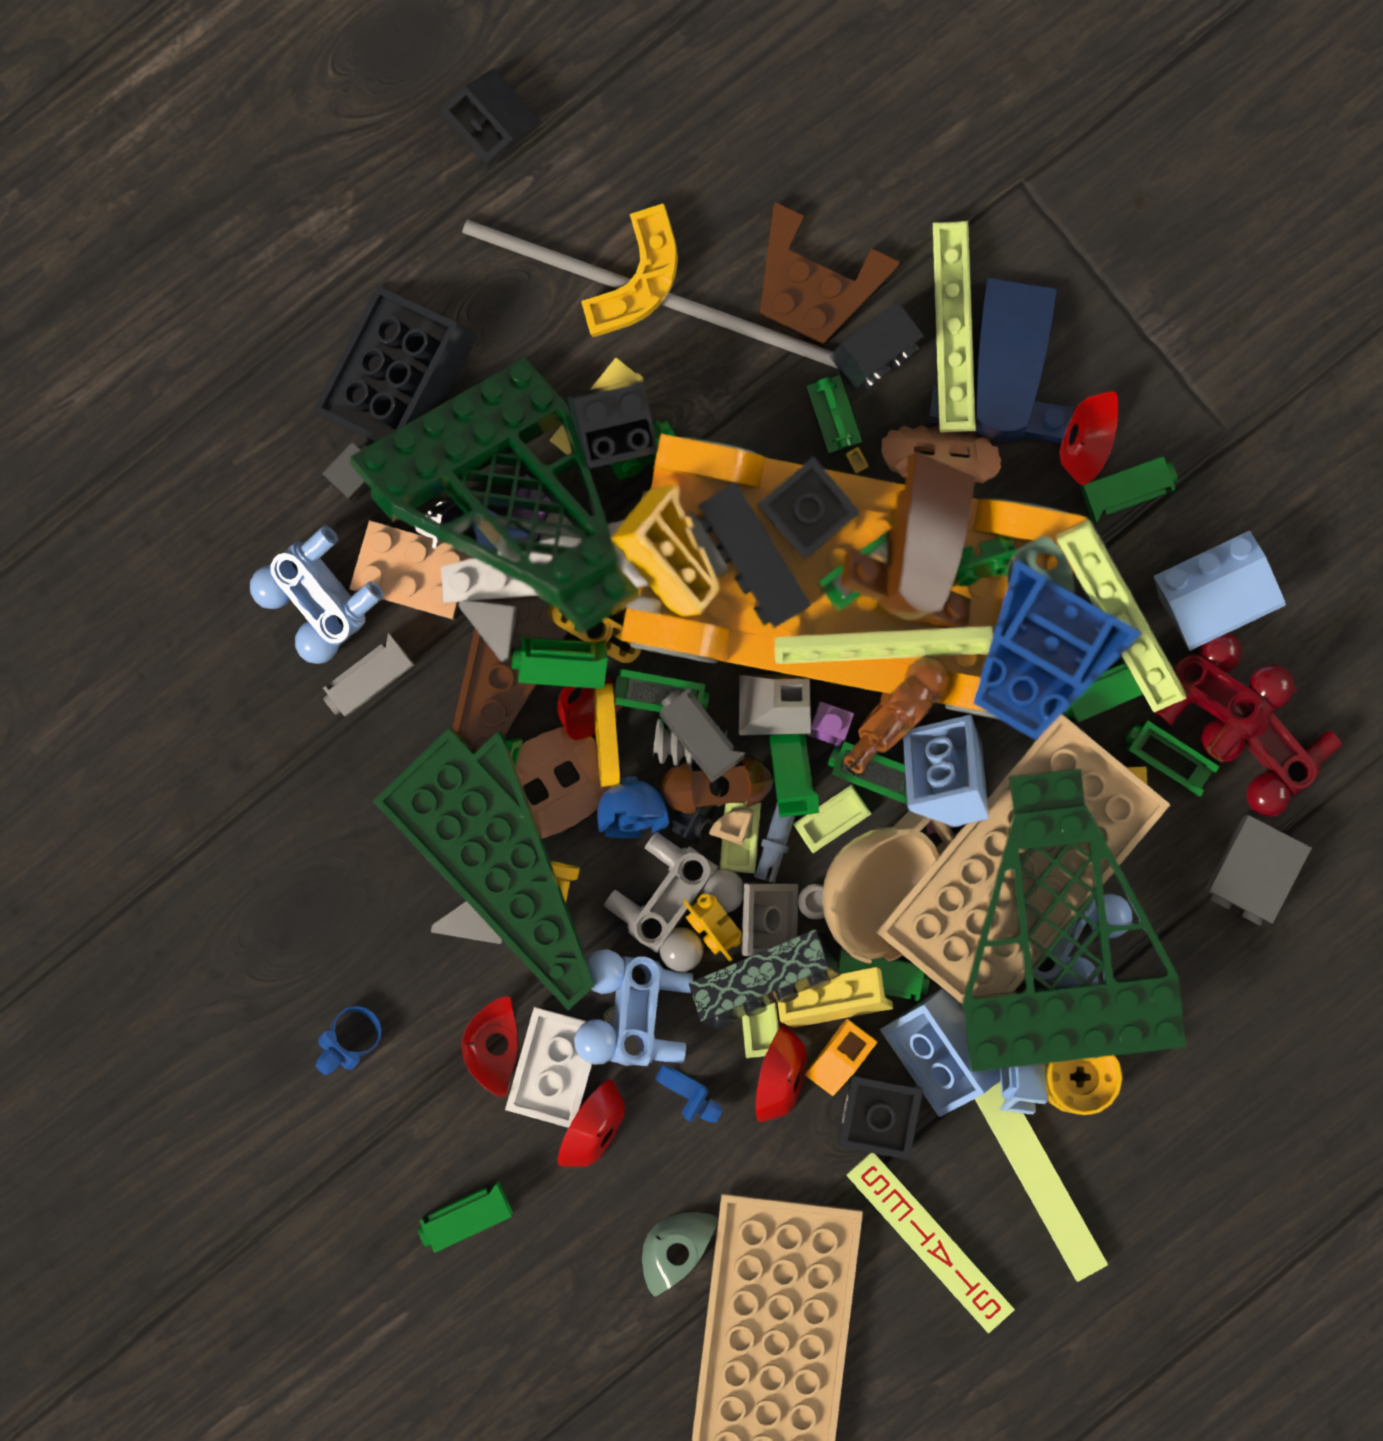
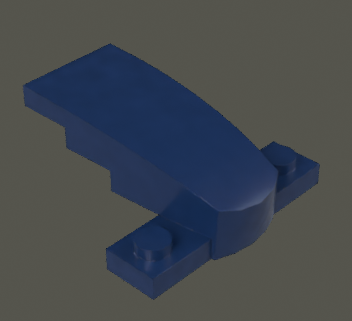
(1010, 365)

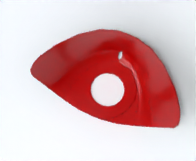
(1097, 430)
(581, 720)
(782, 1062)
(491, 1070)
(596, 1116)

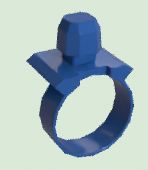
(334, 1054)
(692, 1090)

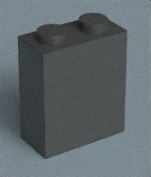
(1257, 870)

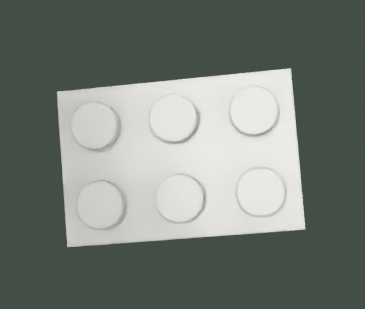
(549, 1070)

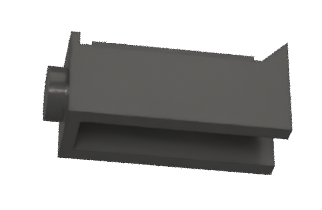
(699, 734)

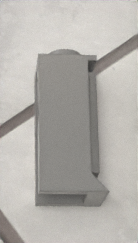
(367, 677)

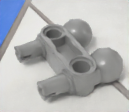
(678, 946)

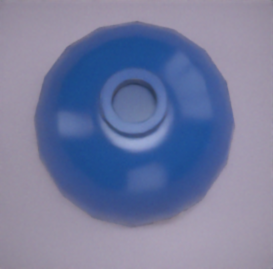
(630, 808)

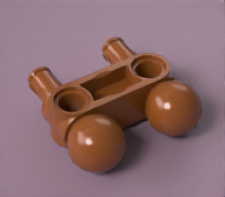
(900, 710)

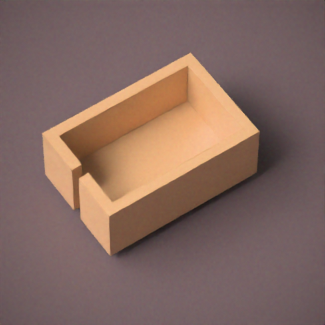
(406, 568)

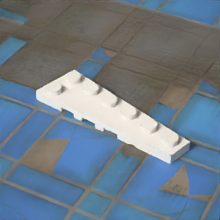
(478, 581)

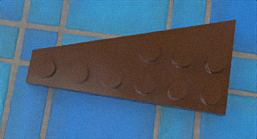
(490, 688)

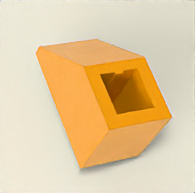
(841, 1057)

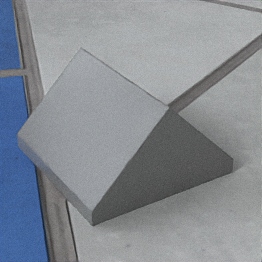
(495, 625)
(768, 916)

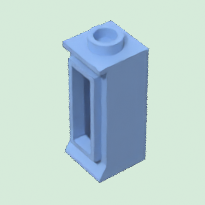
(1023, 1088)

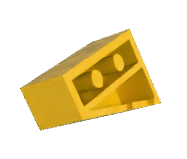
(665, 553)

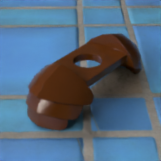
(689, 789)

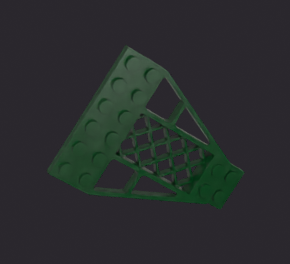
(491, 428)
(1076, 1018)

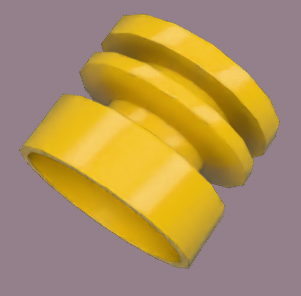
(1093, 1094)

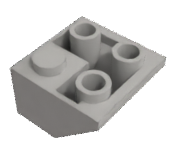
(774, 704)

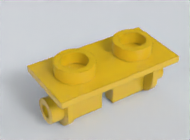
(720, 935)

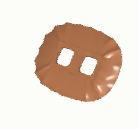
(982, 460)
(564, 805)

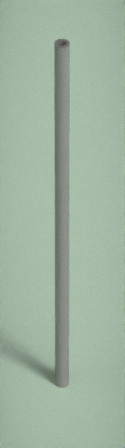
(672, 301)

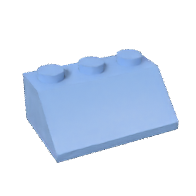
(1219, 590)
(946, 772)
(935, 1052)

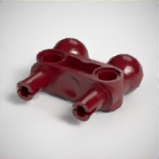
(1226, 697)
(1276, 750)

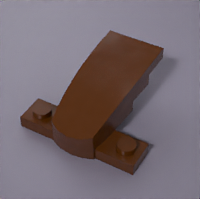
(920, 548)

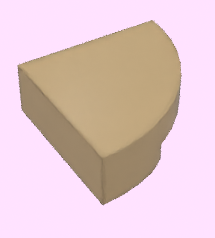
(733, 826)

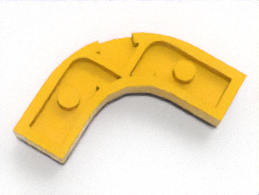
(649, 284)

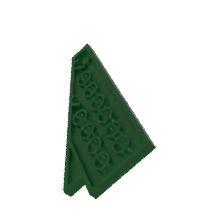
(482, 837)

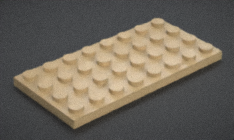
(946, 908)
(776, 1321)

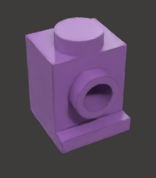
(830, 724)

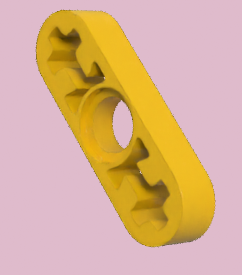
(612, 649)
(606, 736)

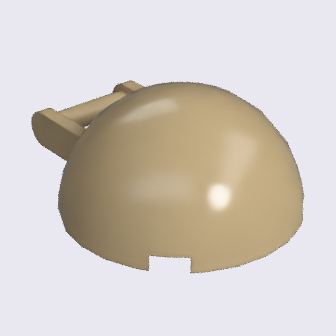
(873, 878)

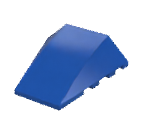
(1045, 652)

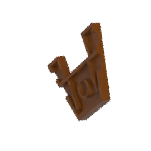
(808, 294)

